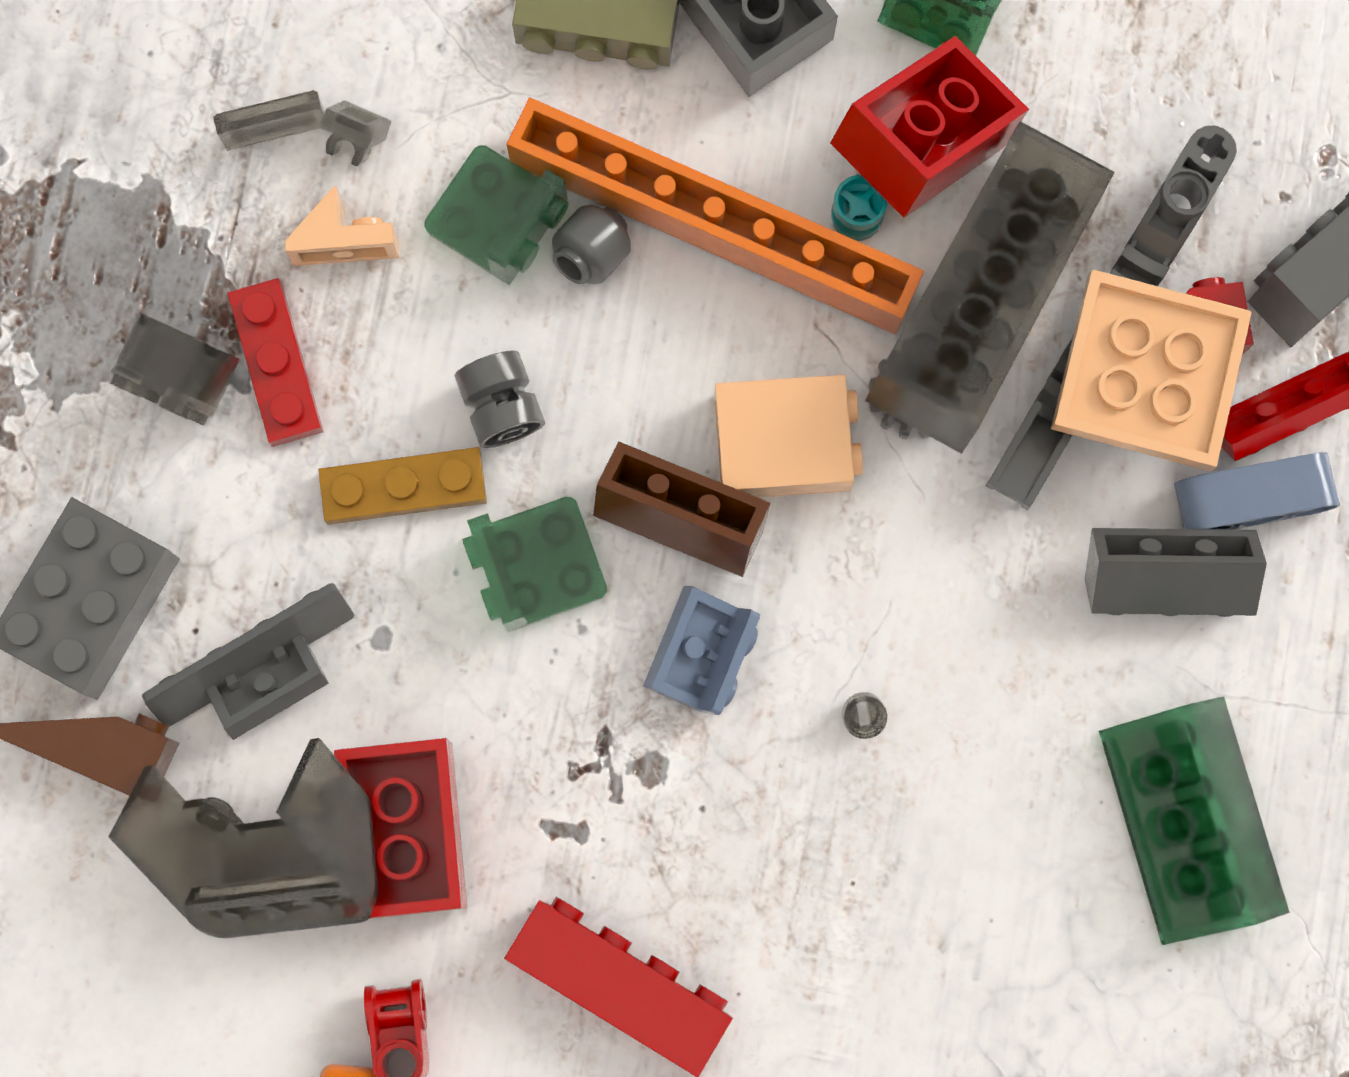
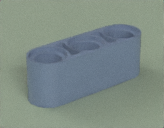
(1258, 493)

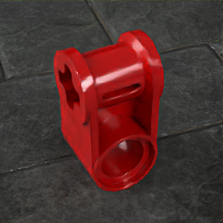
(397, 1028)

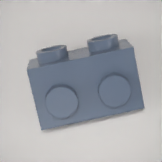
(702, 651)

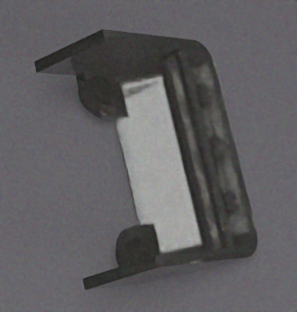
(263, 875)

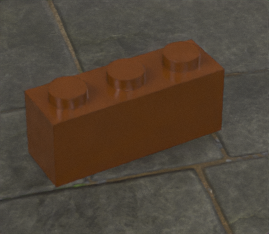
(680, 509)

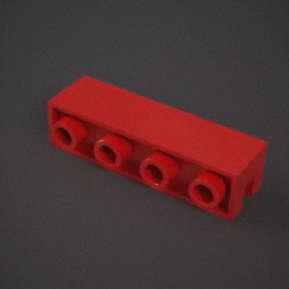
(619, 987)

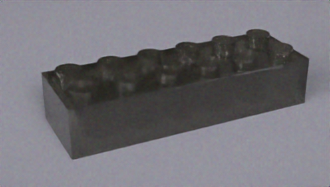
(990, 288)

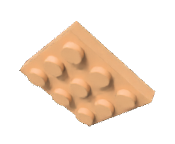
(1151, 370)

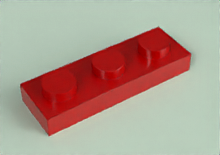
(275, 362)
(1287, 408)

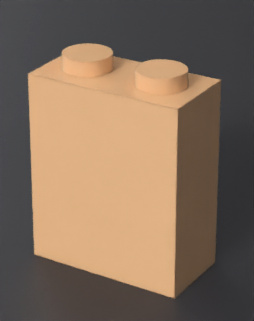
(787, 436)

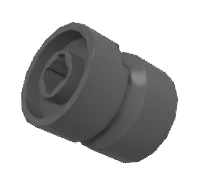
(494, 381)

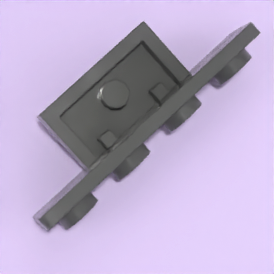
(256, 671)

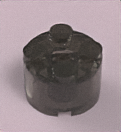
(175, 366)

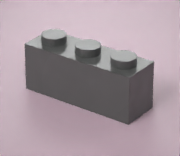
(1174, 571)

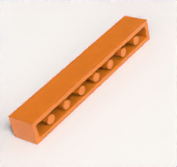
(714, 216)

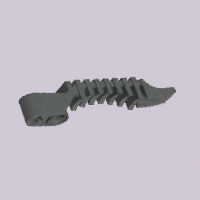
(1145, 260)

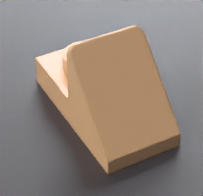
(326, 239)

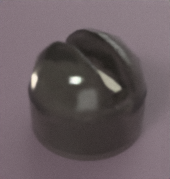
(876, 714)

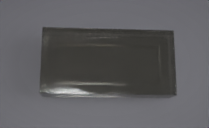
(269, 120)

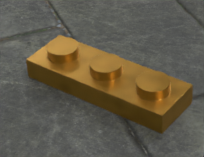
(402, 485)

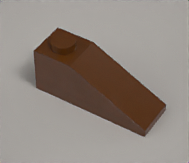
(97, 748)

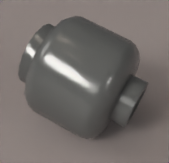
(591, 244)

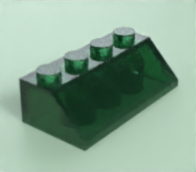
(1193, 821)

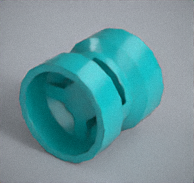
(862, 201)

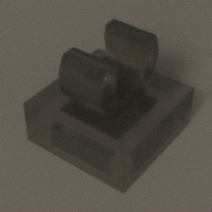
(355, 125)

